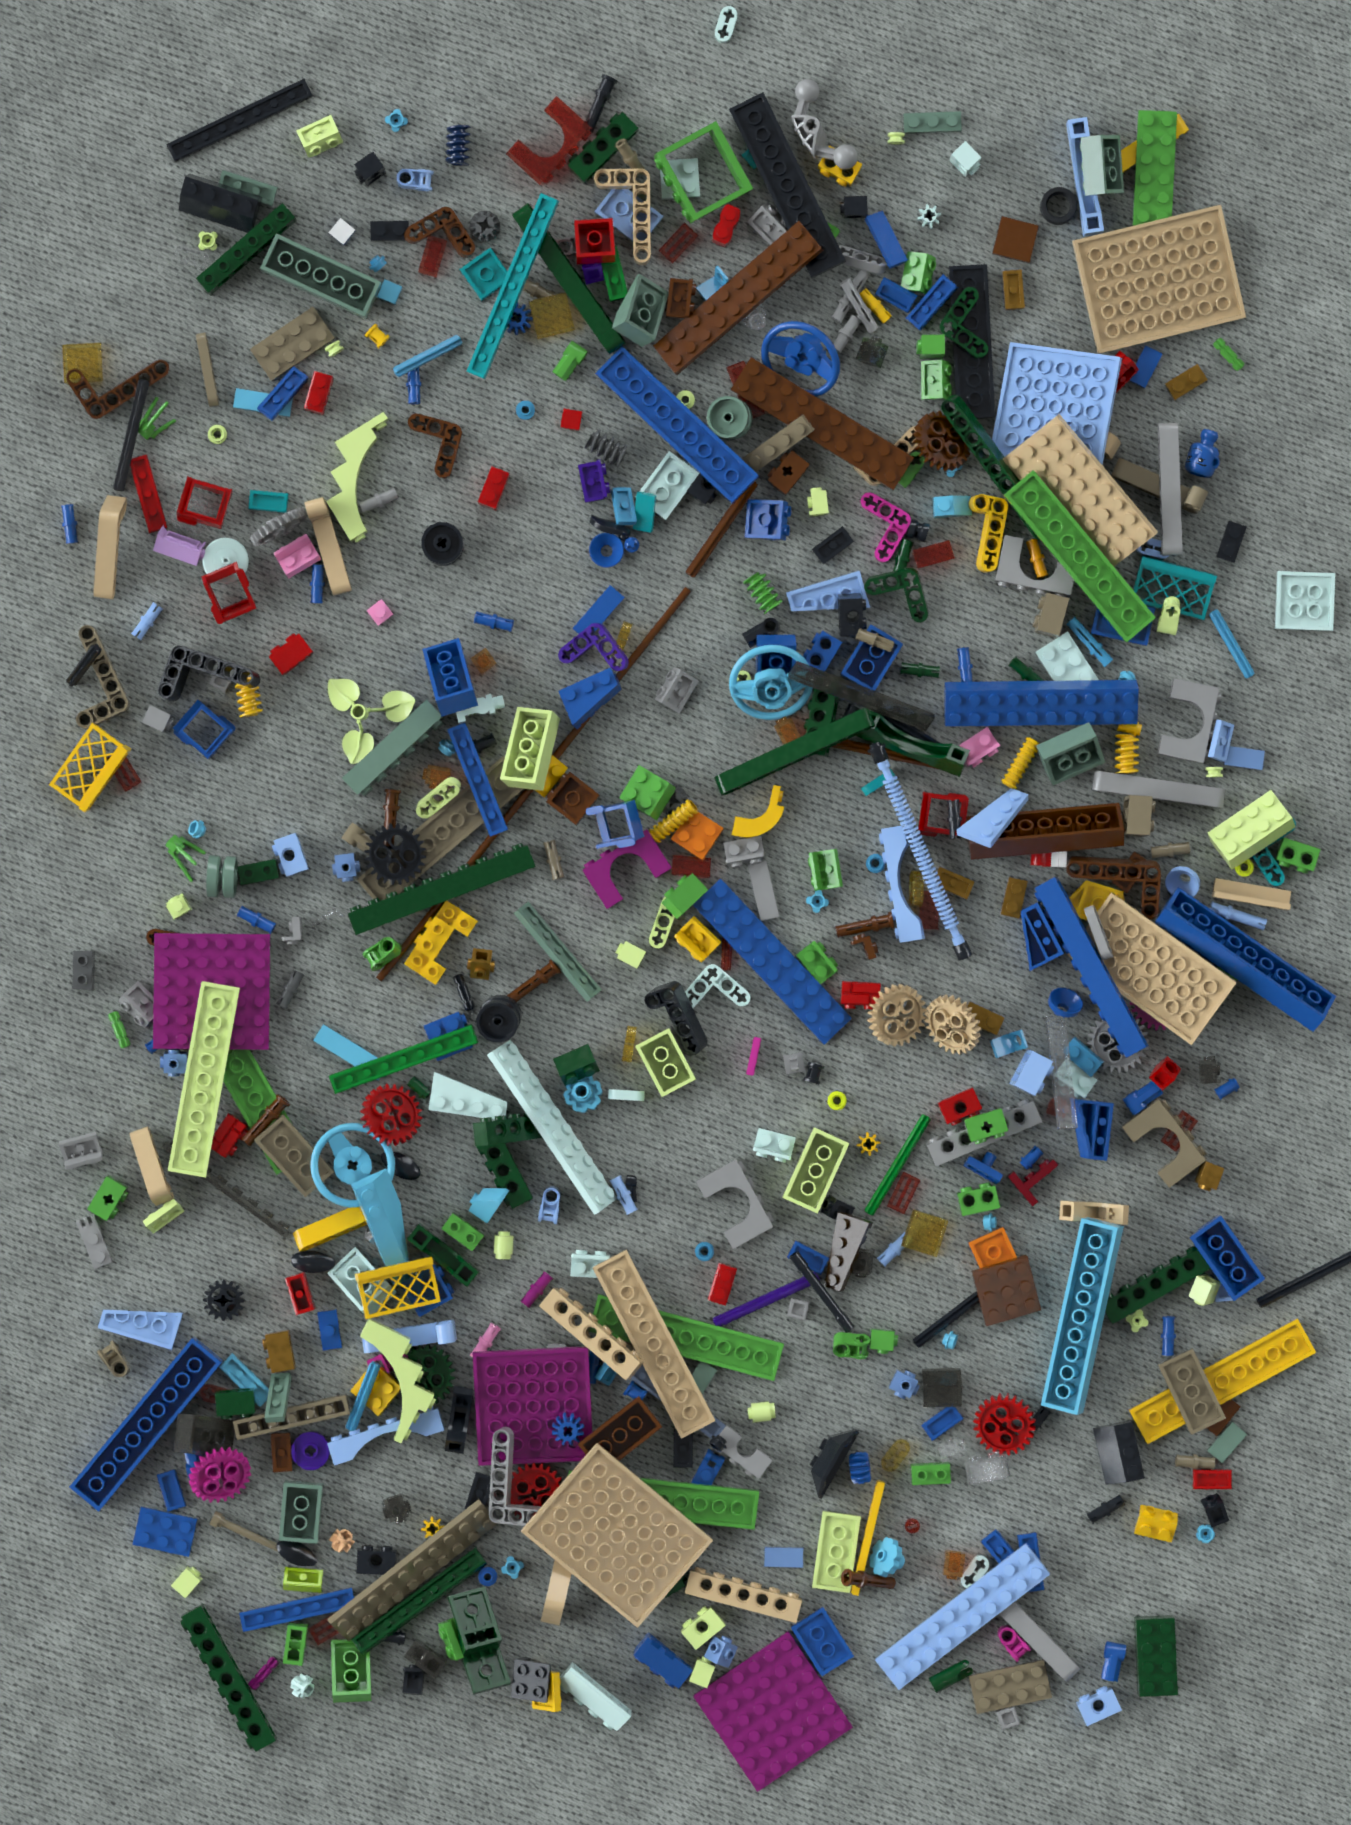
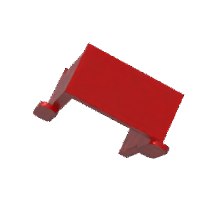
(193, 518)
(235, 609)
(925, 807)

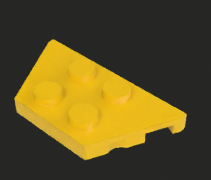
(1091, 894)

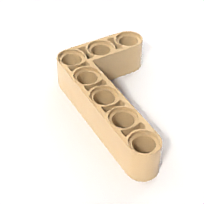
(638, 207)
(328, 545)
(107, 546)
(556, 1595)

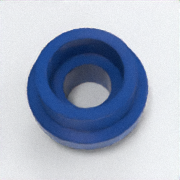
(492, 1572)

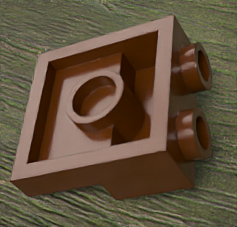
(572, 798)

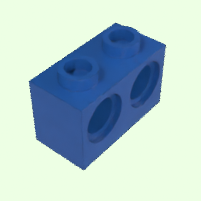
(825, 655)

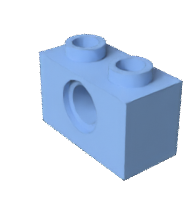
(299, 862)
(1093, 1715)

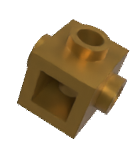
(481, 964)

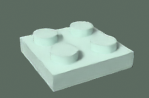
(688, 176)

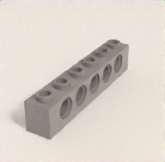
(939, 1156)

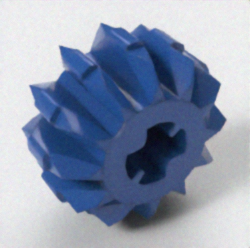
(523, 321)
(567, 1436)
(860, 1467)

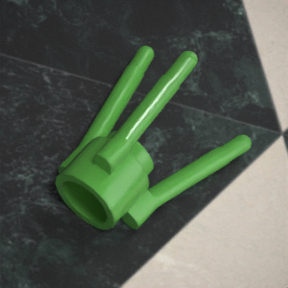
(147, 428)
(177, 846)

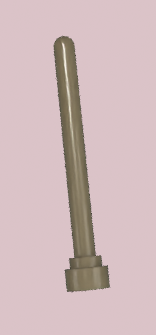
(219, 1520)

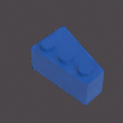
(1094, 1128)
(662, 1661)

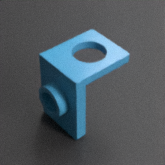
(710, 286)
(1008, 1043)

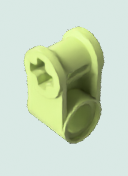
(1169, 618)

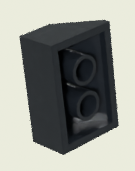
(1118, 1452)

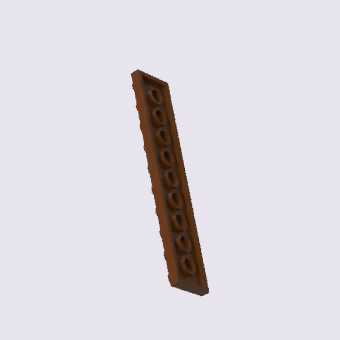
(738, 298)
(832, 428)

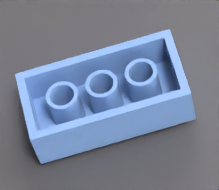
(1031, 1073)

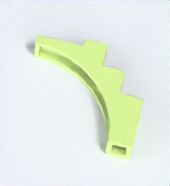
(414, 1397)

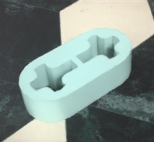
(730, 25)
(626, 1095)
(971, 1569)

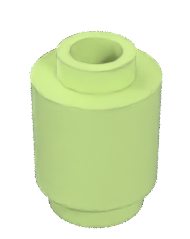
(503, 1245)
(761, 1411)

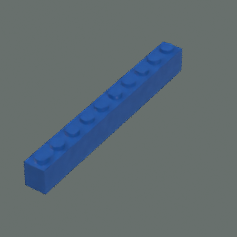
(1091, 966)

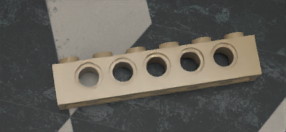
(551, 1305)
(789, 1612)

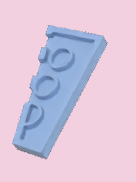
(994, 819)
(149, 1327)

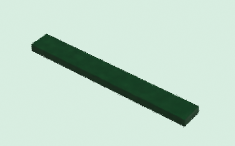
(419, 1601)

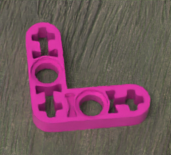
(893, 527)

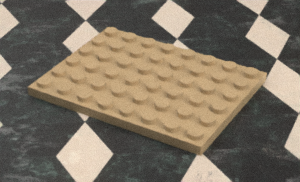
(1159, 279)
(617, 1535)

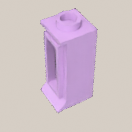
(179, 546)

